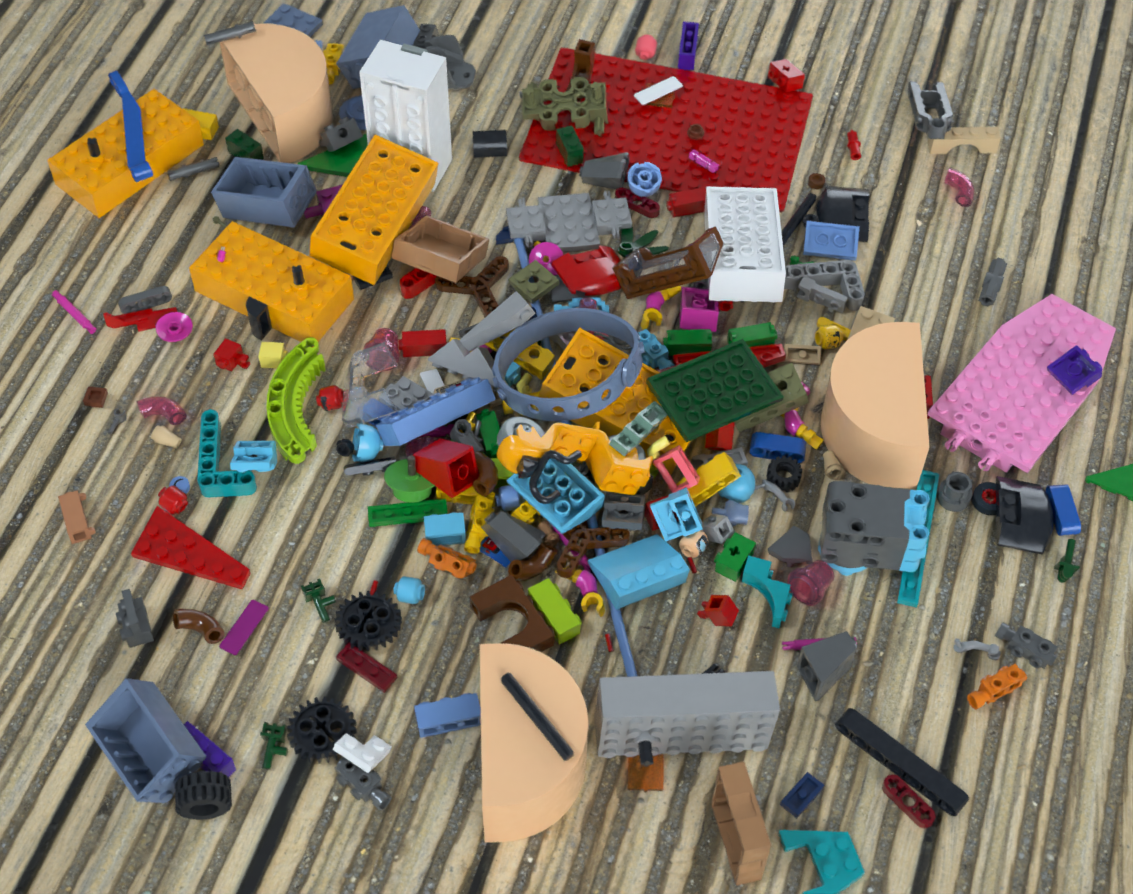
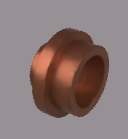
(695, 131)

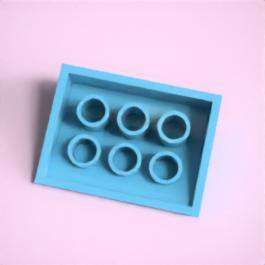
(577, 500)
(639, 570)

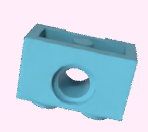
(243, 460)
(686, 512)

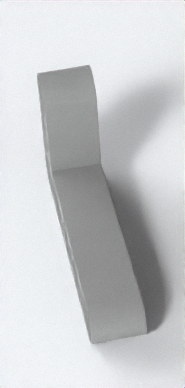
(829, 273)

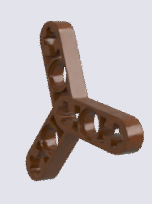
(484, 282)
(588, 542)

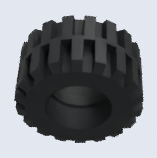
(203, 795)

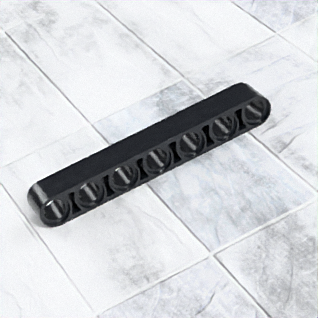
(902, 762)

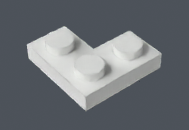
(363, 756)

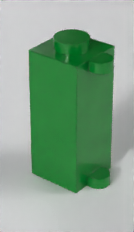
(754, 335)
(688, 341)
(488, 432)

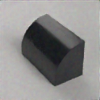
(490, 143)
(258, 318)

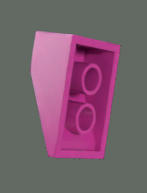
(697, 310)

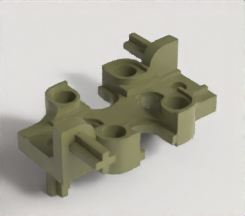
(591, 109)

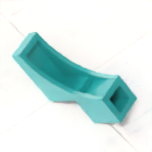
(759, 575)

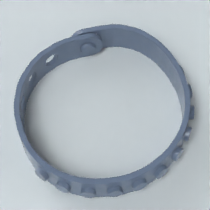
(556, 323)

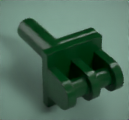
(1065, 566)
(315, 595)
(271, 739)

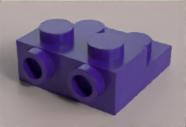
(1075, 370)

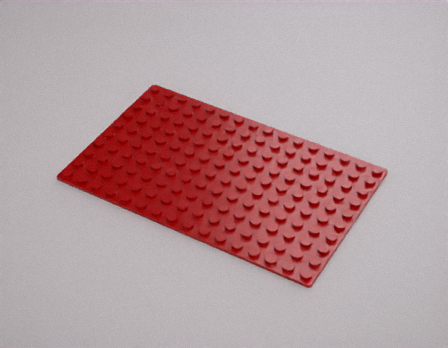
(746, 126)

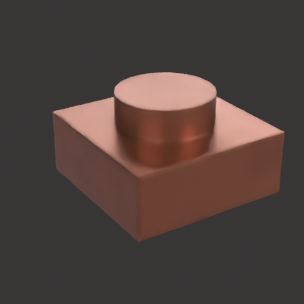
(95, 397)

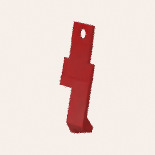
(144, 319)

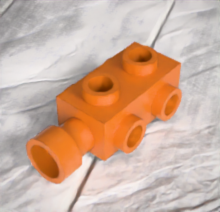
(444, 561)
(997, 685)

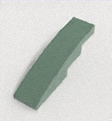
(639, 428)

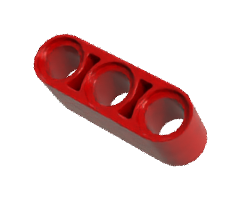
(415, 283)

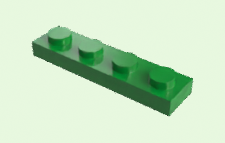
(405, 512)

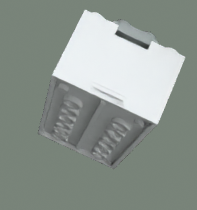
(408, 101)

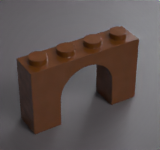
(509, 595)

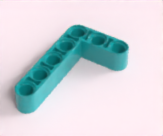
(211, 480)

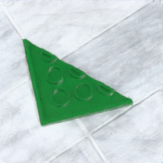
(339, 161)
(1115, 480)

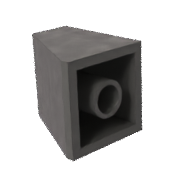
(826, 662)

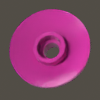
(546, 249)
(174, 327)

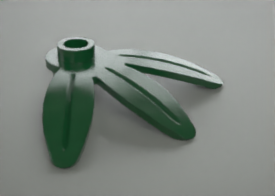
(626, 245)

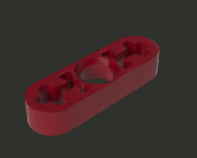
(647, 207)
(908, 792)

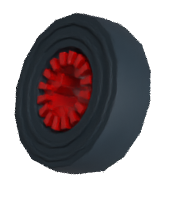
(979, 496)

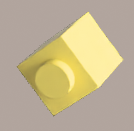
(271, 354)

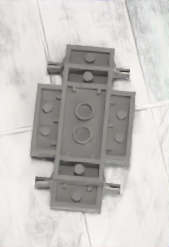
(569, 220)

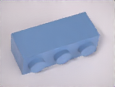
(448, 715)

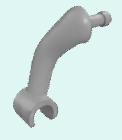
(767, 485)
(993, 649)

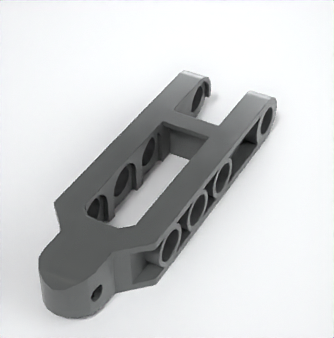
(935, 99)

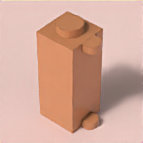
(75, 517)

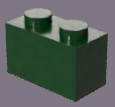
(243, 146)
(569, 146)

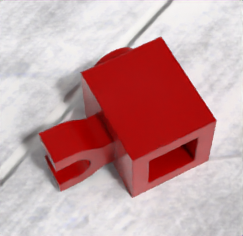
(229, 355)
(720, 610)

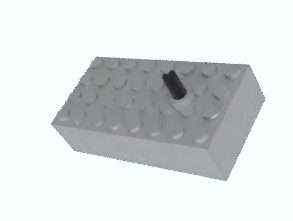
(685, 714)

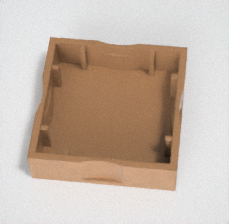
(440, 248)
(740, 823)

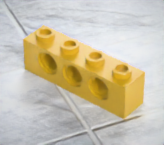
(537, 366)

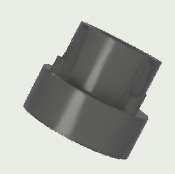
(955, 492)

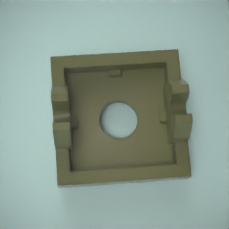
(533, 291)

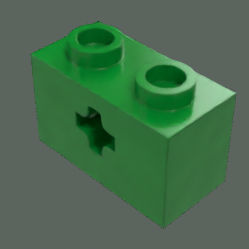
(734, 556)

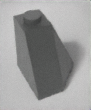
(606, 171)
(512, 535)

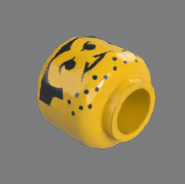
(829, 337)

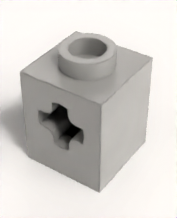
(715, 525)

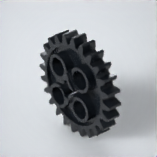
(375, 608)
(306, 742)

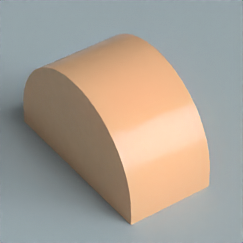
(281, 86)
(878, 406)
(522, 773)

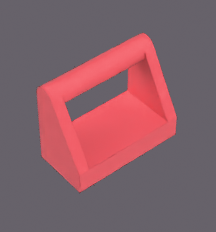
(684, 465)

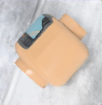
(694, 544)

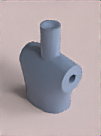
(734, 511)

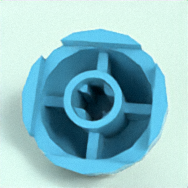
(366, 443)
(742, 488)

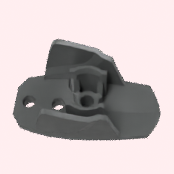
(459, 73)

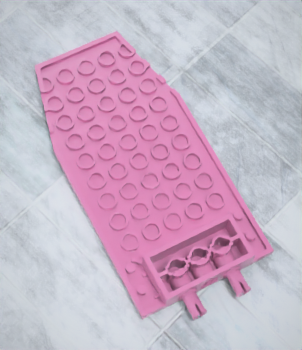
(1006, 399)

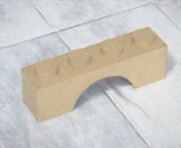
(984, 138)

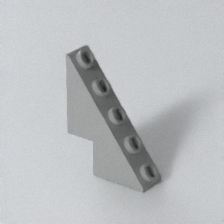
(460, 360)

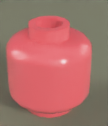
(646, 47)

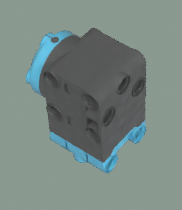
(873, 527)

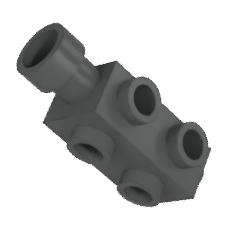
(1028, 645)
(354, 779)

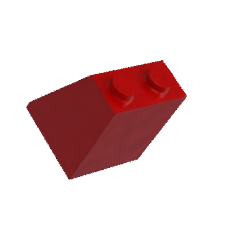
(448, 466)

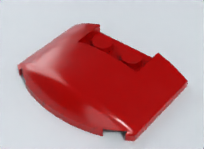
(589, 271)

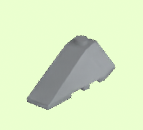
(503, 319)

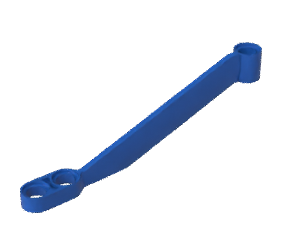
(134, 138)

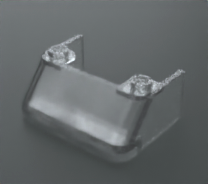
(357, 403)

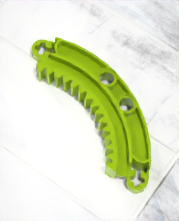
(286, 400)

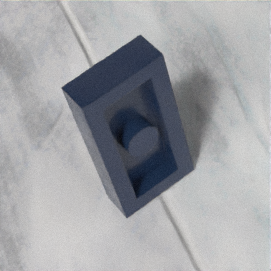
(802, 795)

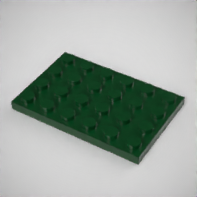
(714, 390)

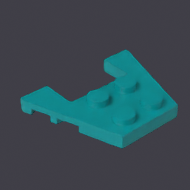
(832, 857)

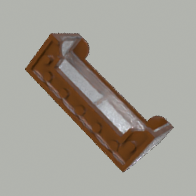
(645, 274)

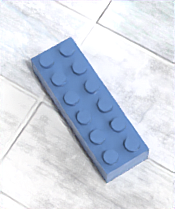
(435, 412)

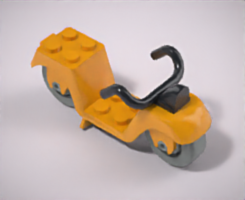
(527, 448)

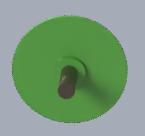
(406, 482)

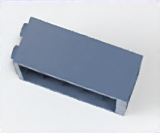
(390, 25)
(264, 191)
(145, 740)

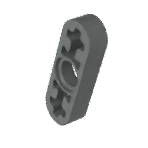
(162, 295)

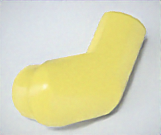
(522, 385)
(658, 445)

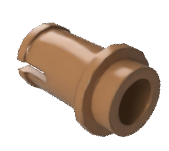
(551, 537)

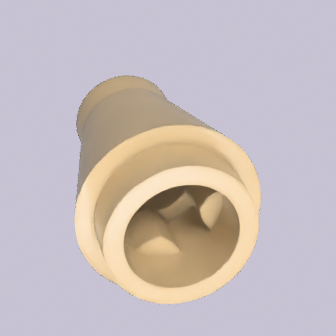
(165, 437)
(832, 466)

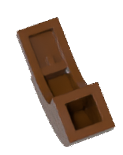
(583, 61)

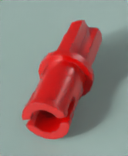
(854, 145)

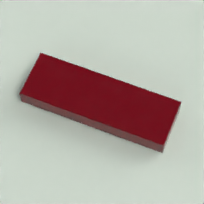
(366, 667)

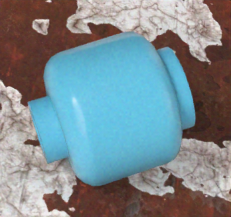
(409, 590)

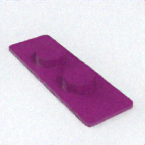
(243, 627)

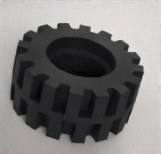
(788, 465)

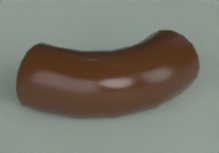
(487, 474)
(534, 564)
(199, 622)

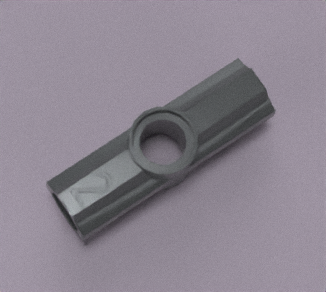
(992, 282)

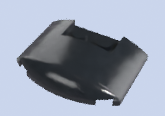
(845, 207)
(1023, 515)

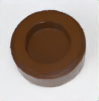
(816, 181)

